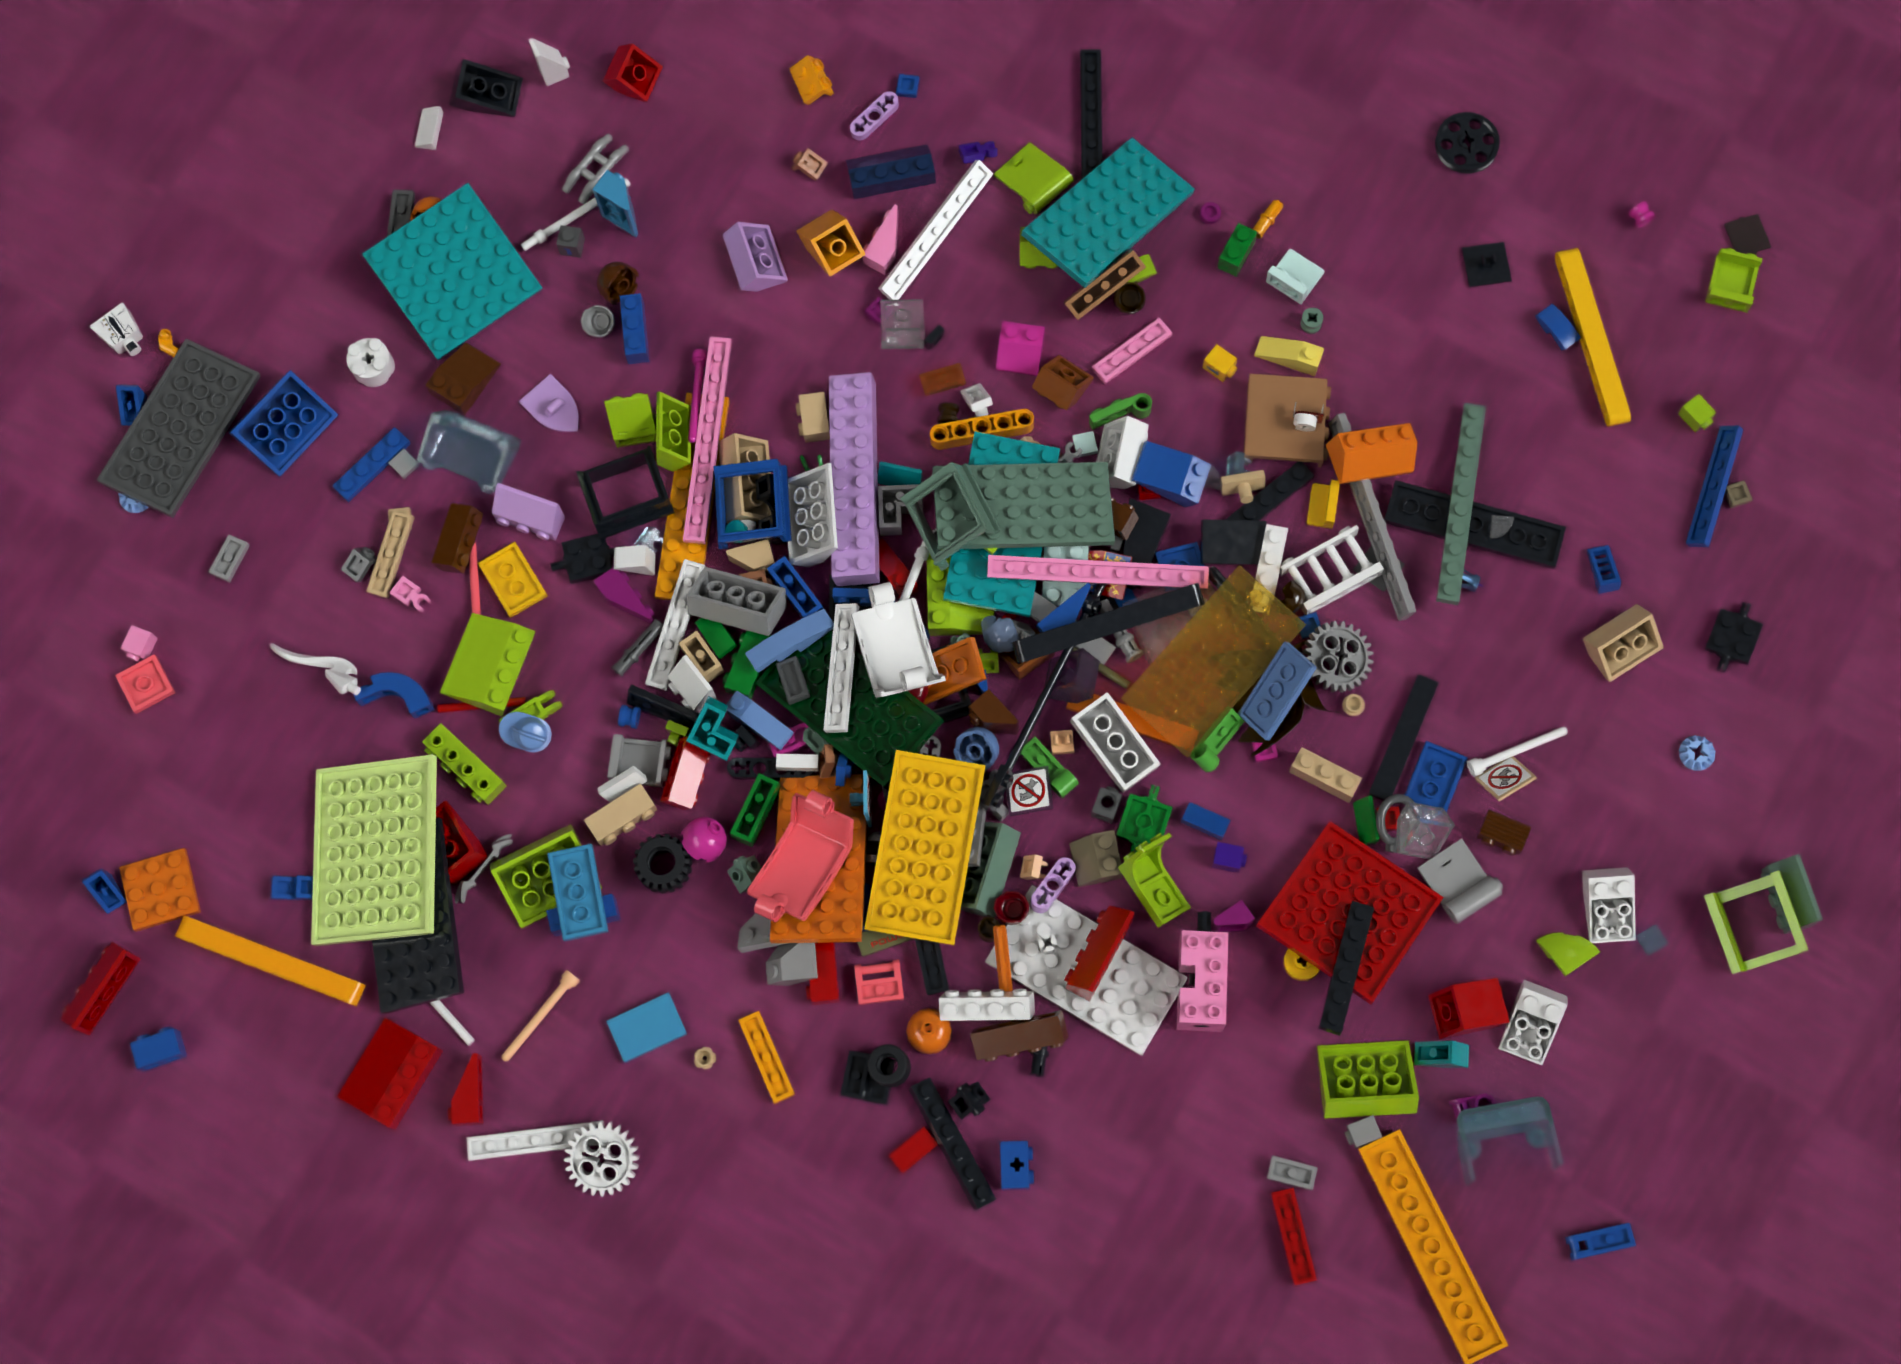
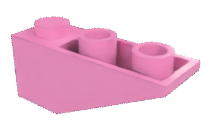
(883, 247)

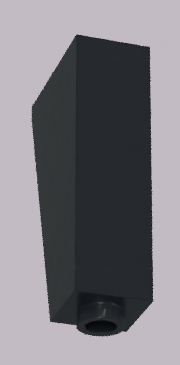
(1146, 534)

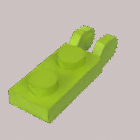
(534, 707)

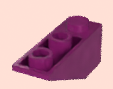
(619, 594)

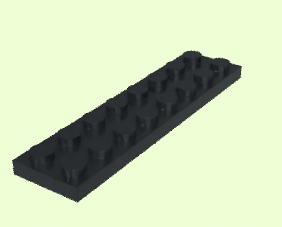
(1427, 513)

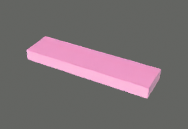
(1132, 350)

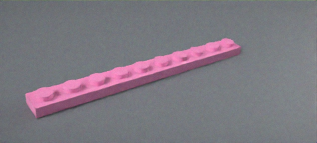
(707, 440)
(1096, 571)

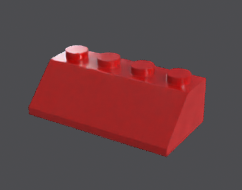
(1099, 952)
(100, 988)

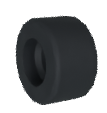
(874, 1065)

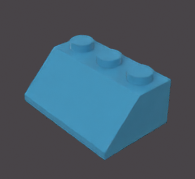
(615, 201)

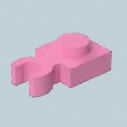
(408, 592)

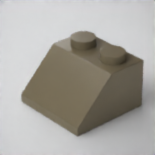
(1096, 858)

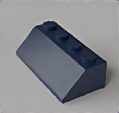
(891, 171)

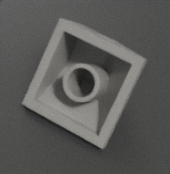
(792, 964)

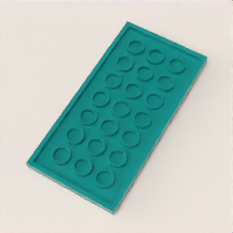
(1107, 212)
(967, 569)

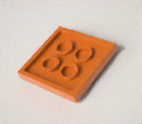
(159, 889)

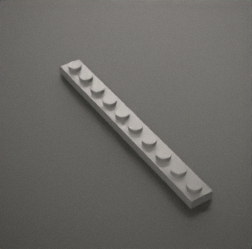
(1378, 535)

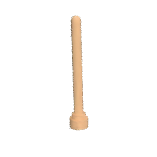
(567, 982)

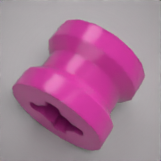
(1641, 214)

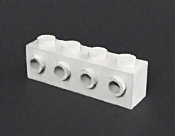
(986, 1005)

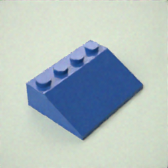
(283, 423)

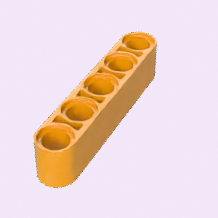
(989, 421)

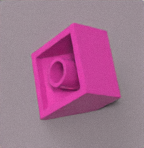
(1020, 348)

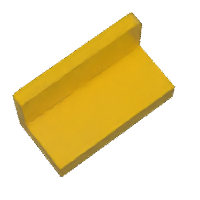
(1323, 504)

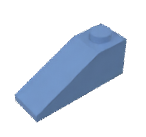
(758, 720)

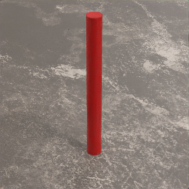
(461, 706)

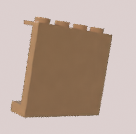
(1270, 418)

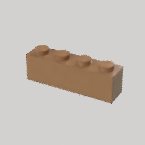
(1104, 285)

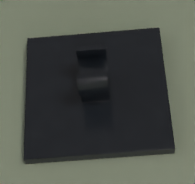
(1486, 264)

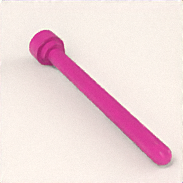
(699, 358)

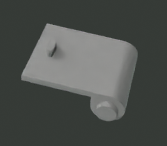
(1460, 882)

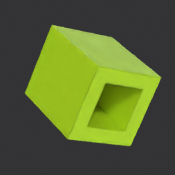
(1697, 413)

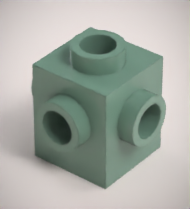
(744, 872)

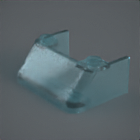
(1502, 1119)

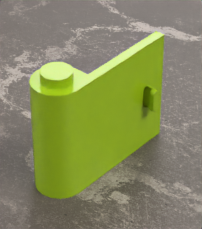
(1034, 177)

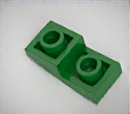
(716, 636)

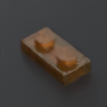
(942, 379)

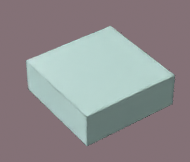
(1086, 442)

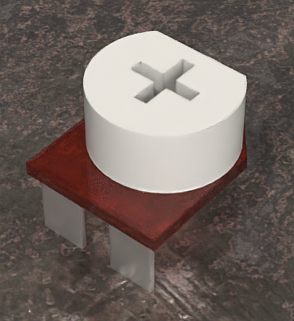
(1306, 420)

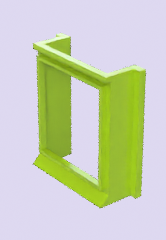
(1725, 933)

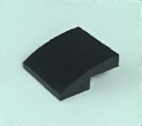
(858, 1083)

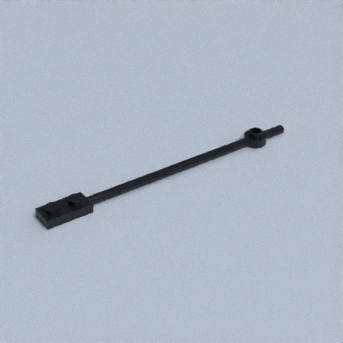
(1004, 775)

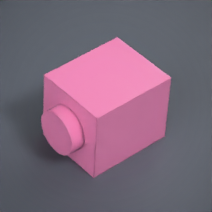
(138, 643)

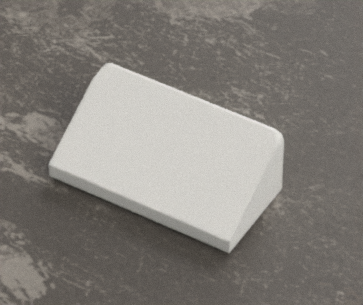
(429, 128)

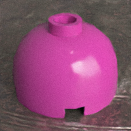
(704, 838)

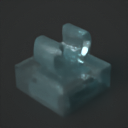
(1236, 463)
(648, 537)

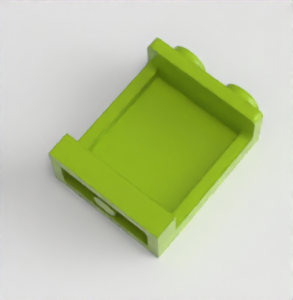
(1733, 280)

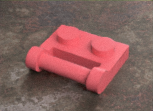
(879, 989)

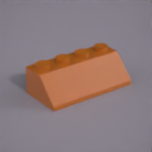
(1373, 453)

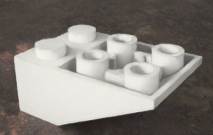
(1609, 904)
(1533, 1022)

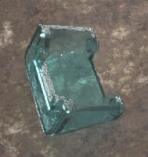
(468, 449)

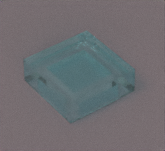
(1651, 940)

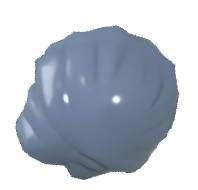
(999, 633)

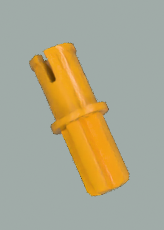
(1267, 218)

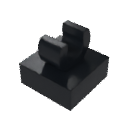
(746, 739)

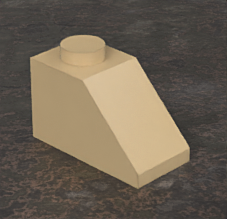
(752, 556)

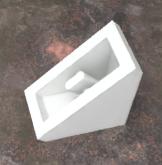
(635, 559)

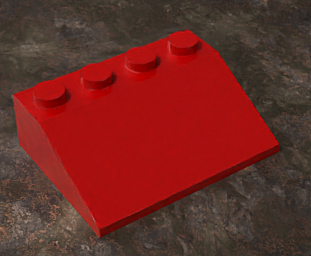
(389, 1074)

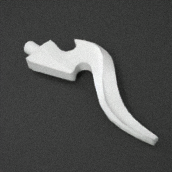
(336, 675)

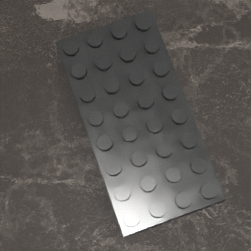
(179, 428)

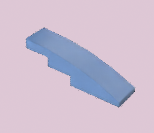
(791, 638)

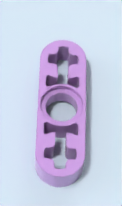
(876, 106)
(1053, 875)

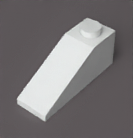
(550, 62)

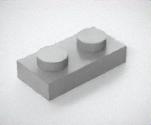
(229, 558)
(1292, 1173)

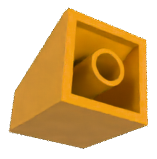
(831, 242)

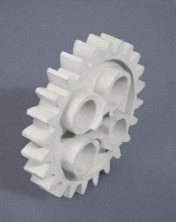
(597, 1178)

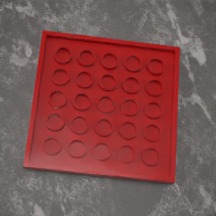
(1316, 900)

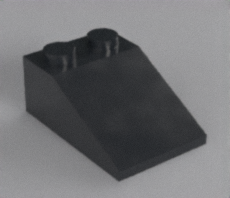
(485, 89)

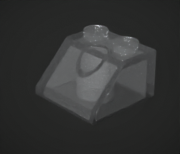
(902, 324)
(1422, 830)

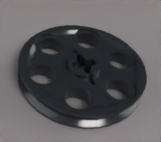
(1460, 148)

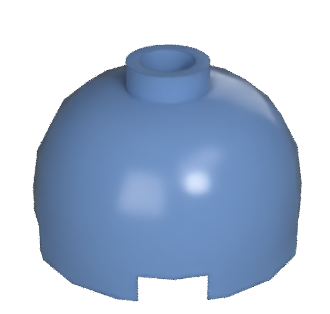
(977, 746)

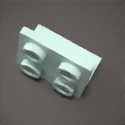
(1294, 276)

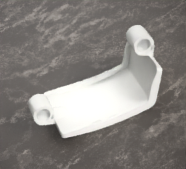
(894, 643)

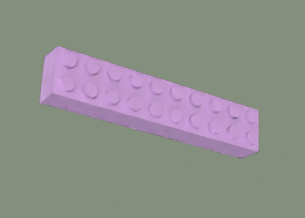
(854, 478)

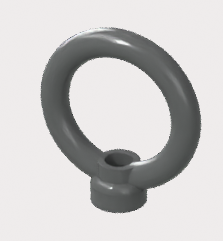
(1380, 819)

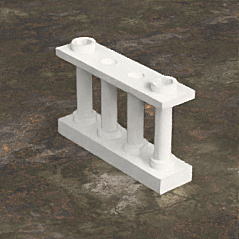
(1331, 591)

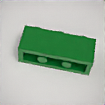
(742, 674)
(755, 810)

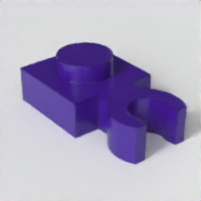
(974, 151)

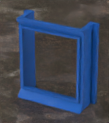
(781, 493)

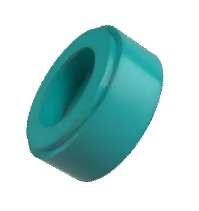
(736, 526)

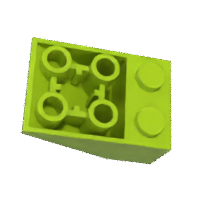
(631, 419)

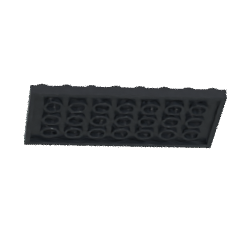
(422, 966)

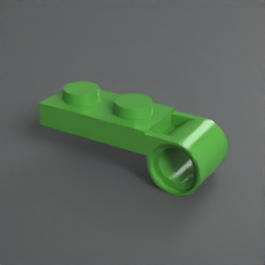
(1120, 408)
(1206, 753)
(1037, 755)

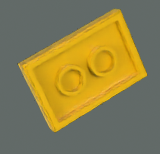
(512, 579)

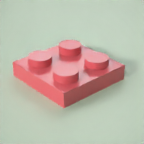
(145, 684)

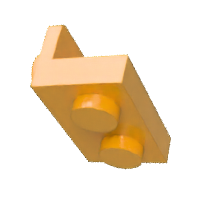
(811, 79)

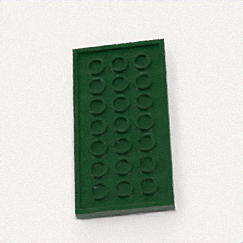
(875, 724)

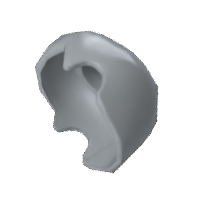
(598, 321)

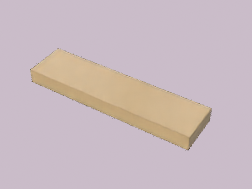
(390, 554)

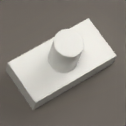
(977, 399)

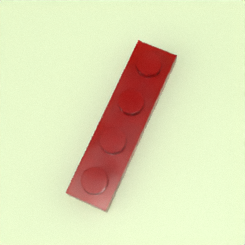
(1293, 1236)

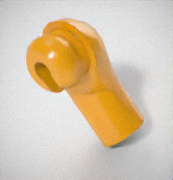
(166, 343)

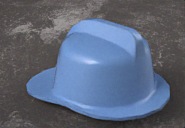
(525, 731)

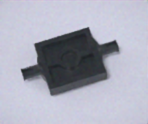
(585, 558)
(1733, 637)

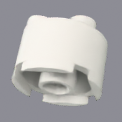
(370, 362)

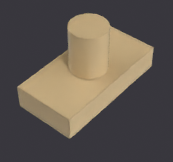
(1243, 484)

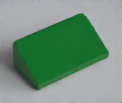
(1366, 820)

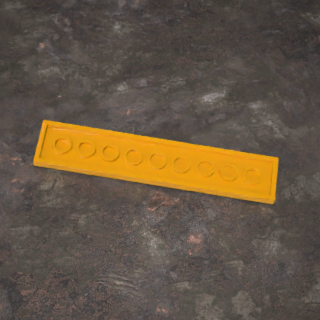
(674, 548)
(1433, 1248)

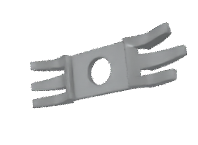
(464, 886)

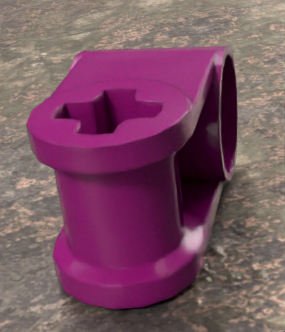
(1469, 1102)

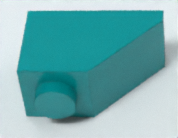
(1441, 1054)

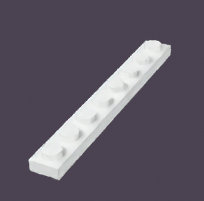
(935, 231)

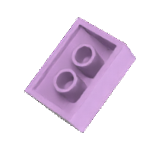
(754, 256)
(527, 512)

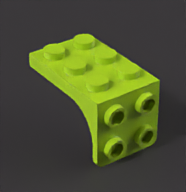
(1152, 882)

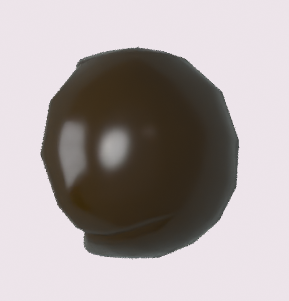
(1129, 298)
(1294, 596)

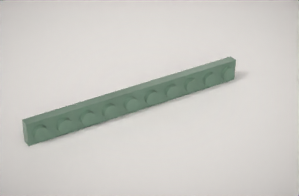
(1461, 504)

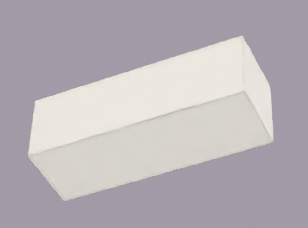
(797, 762)

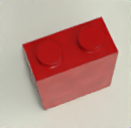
(1468, 1008)

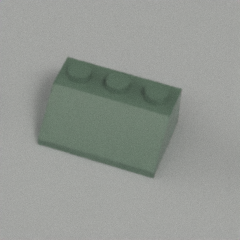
(1799, 893)

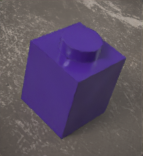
(1229, 857)

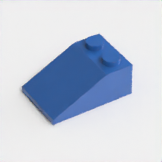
(1171, 473)

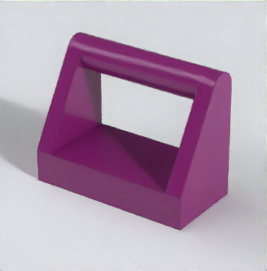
(1234, 919)

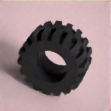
(652, 848)

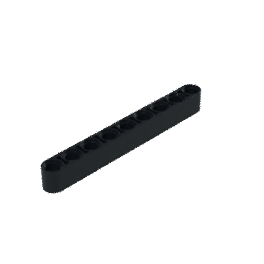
(1108, 623)

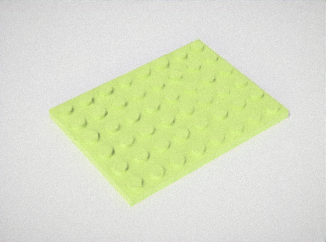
(374, 851)

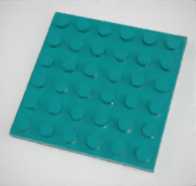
(452, 271)

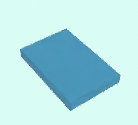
(646, 1027)

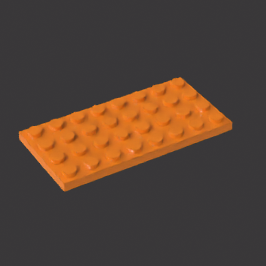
(840, 910)

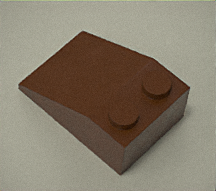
(462, 378)

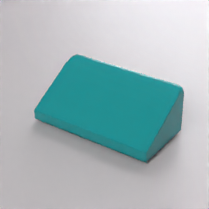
(893, 474)

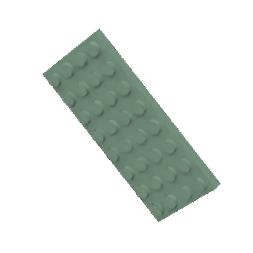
(1031, 505)

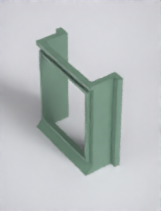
(974, 499)

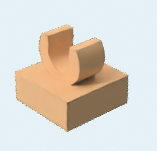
(1062, 742)
(1031, 867)

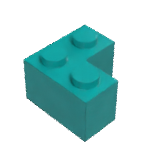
(709, 734)

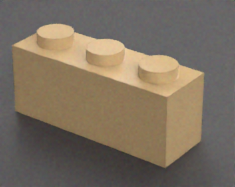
(1325, 775)
(621, 815)

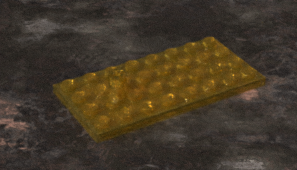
(1212, 661)

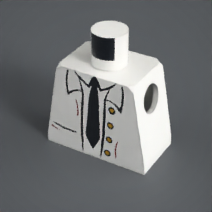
(119, 330)

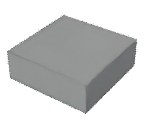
(403, 463)

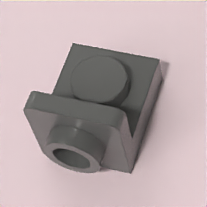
(359, 563)

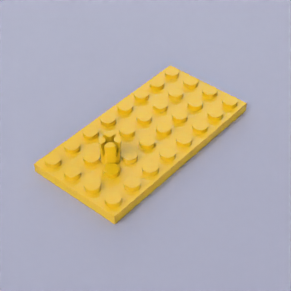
(925, 847)

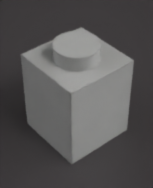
(1363, 1132)

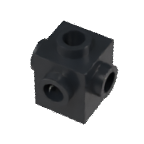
(969, 1100)

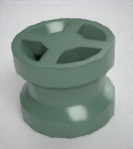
(1311, 325)

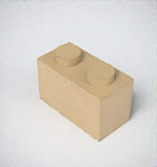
(814, 417)
(701, 656)

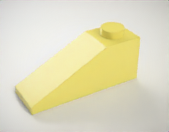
(1290, 353)

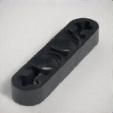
(770, 771)

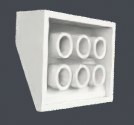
(812, 517)

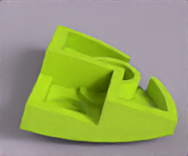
(1567, 950)

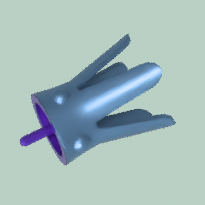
(1472, 581)

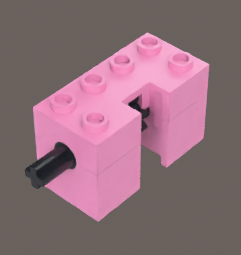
(1207, 957)

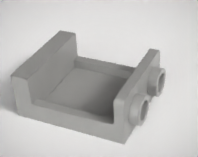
(645, 755)

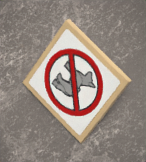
(1505, 778)

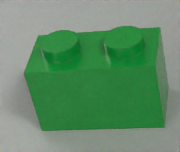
(1237, 249)

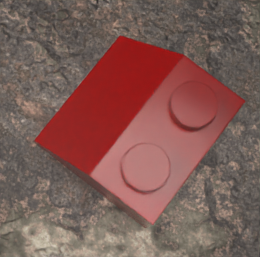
(632, 72)

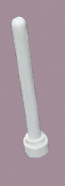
(1477, 766)

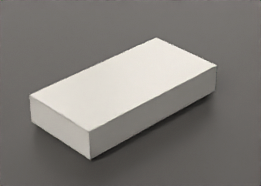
(621, 784)

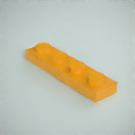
(766, 1057)

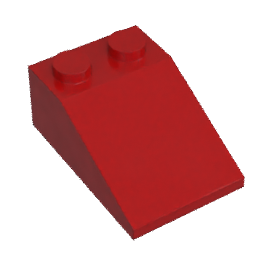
(462, 846)

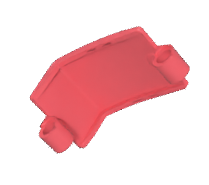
(803, 859)

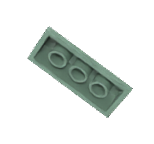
(987, 882)

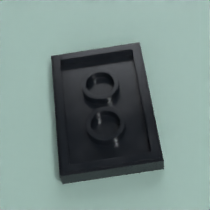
(1231, 541)

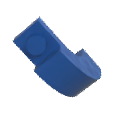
(396, 685)

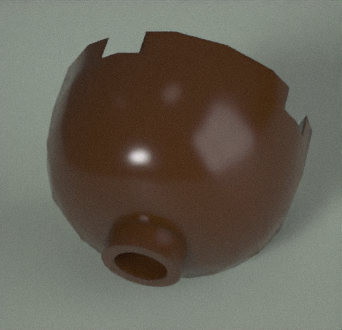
(616, 280)

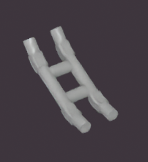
(594, 153)

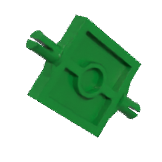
(1143, 818)

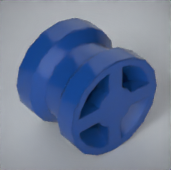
(629, 716)

